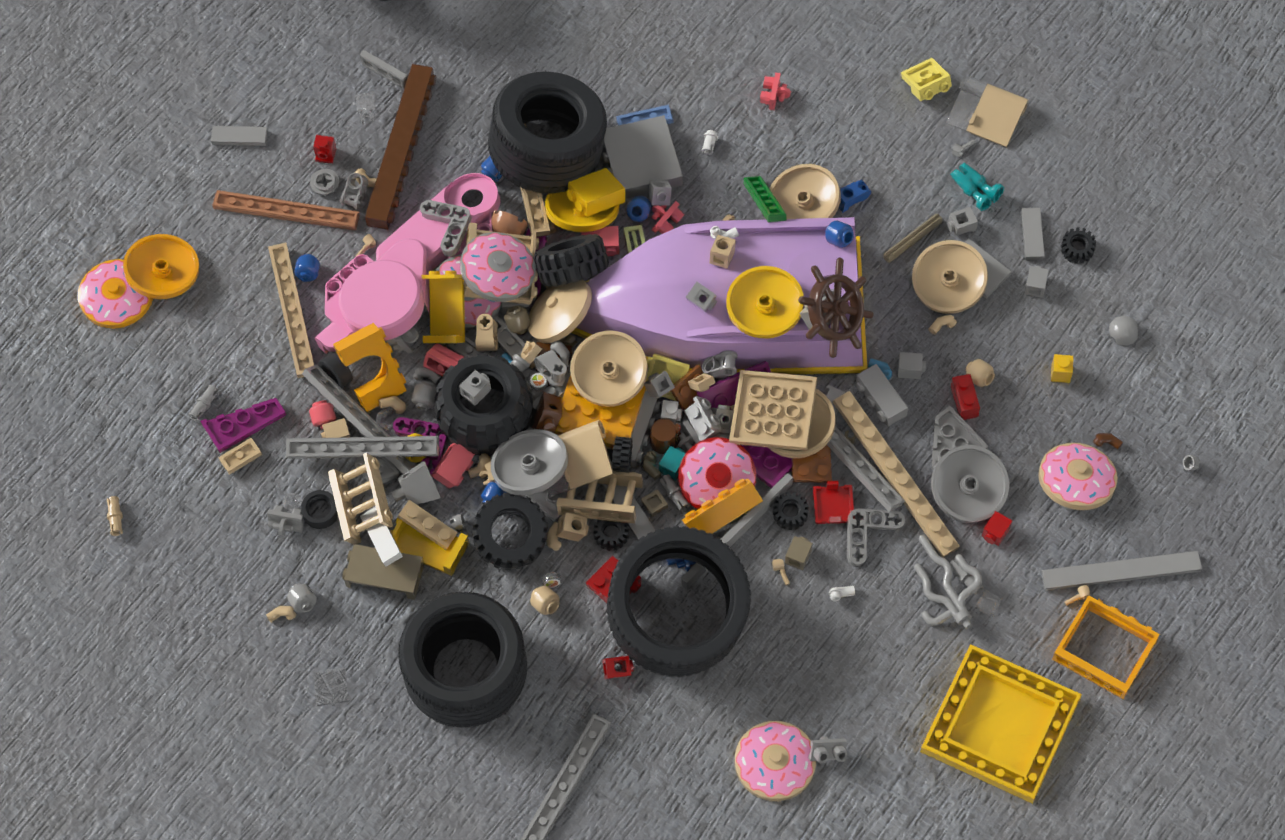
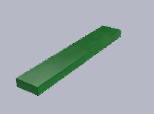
(764, 199)

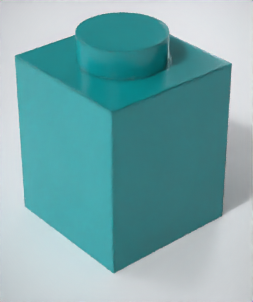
(671, 461)

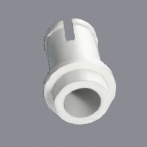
(710, 138)

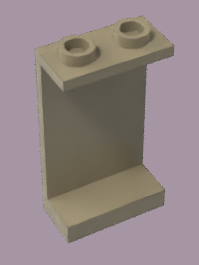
(368, 569)

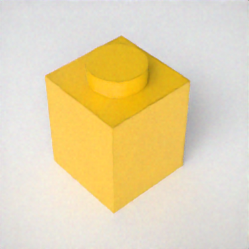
(1062, 368)

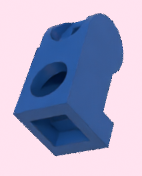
(852, 194)

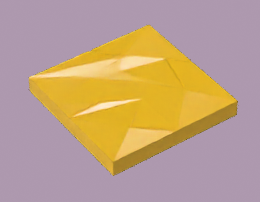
(1001, 723)

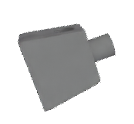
(417, 486)

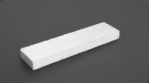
(382, 539)

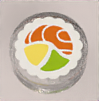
(538, 382)
(551, 580)

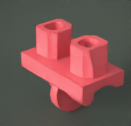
(771, 97)
(673, 213)

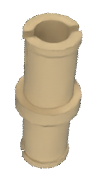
(114, 516)

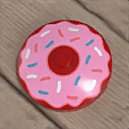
(713, 467)

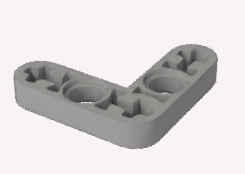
(454, 221)
(866, 523)

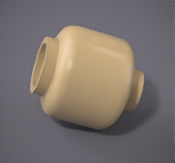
(981, 372)
(545, 600)

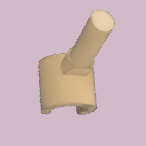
(369, 243)
(778, 564)
(1083, 594)

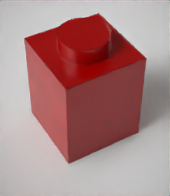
(996, 528)

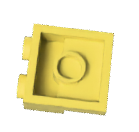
(927, 79)
(674, 369)

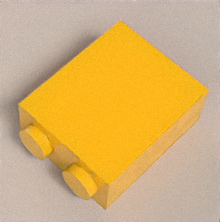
(596, 192)

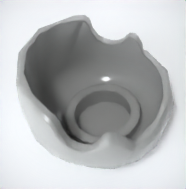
(1124, 330)

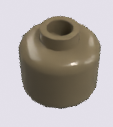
(517, 319)

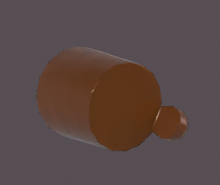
(664, 435)

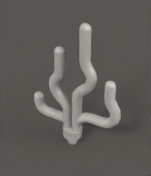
(957, 606)

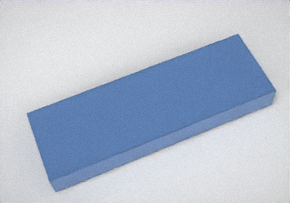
(646, 114)

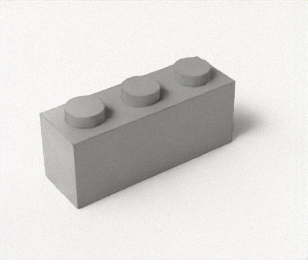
(881, 395)

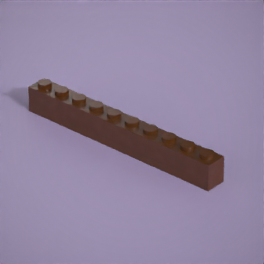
(400, 146)

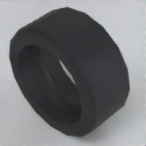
(336, 369)
(317, 496)

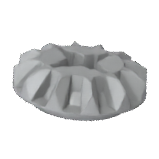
(318, 178)

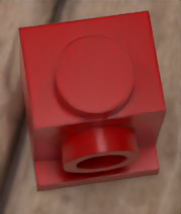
(324, 149)
(609, 667)

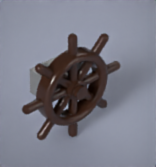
(828, 307)

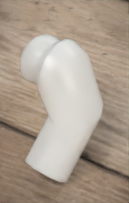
(732, 233)
(837, 592)

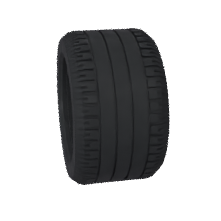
(540, 162)
(454, 619)

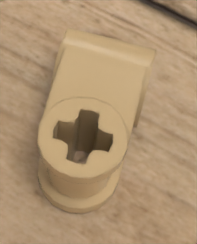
(486, 336)

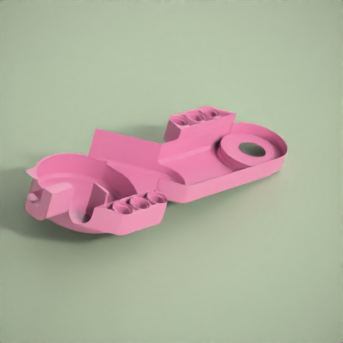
(392, 287)

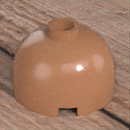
(507, 223)

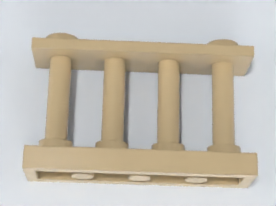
(343, 498)
(605, 510)

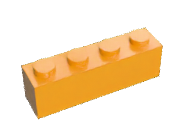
(724, 508)

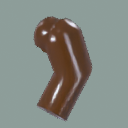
(1107, 438)

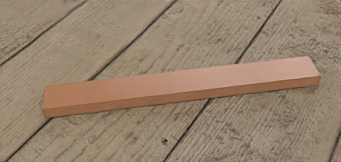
(286, 210)

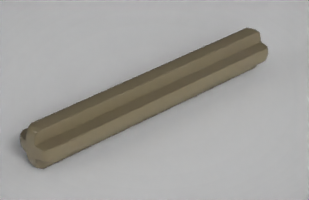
(912, 238)

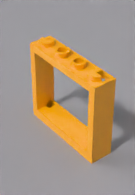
(1091, 672)

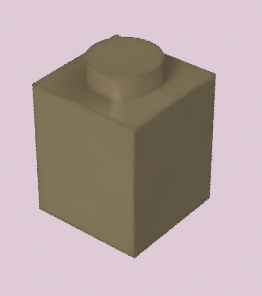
(798, 552)

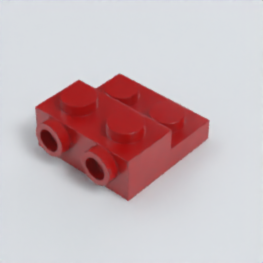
(600, 580)

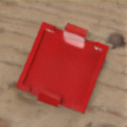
(832, 503)

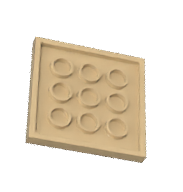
(773, 410)

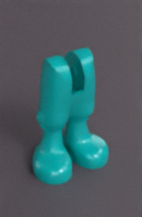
(970, 180)

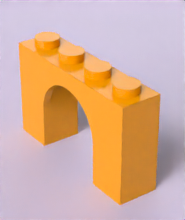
(371, 342)

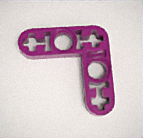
(427, 425)

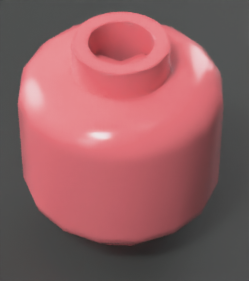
(322, 413)

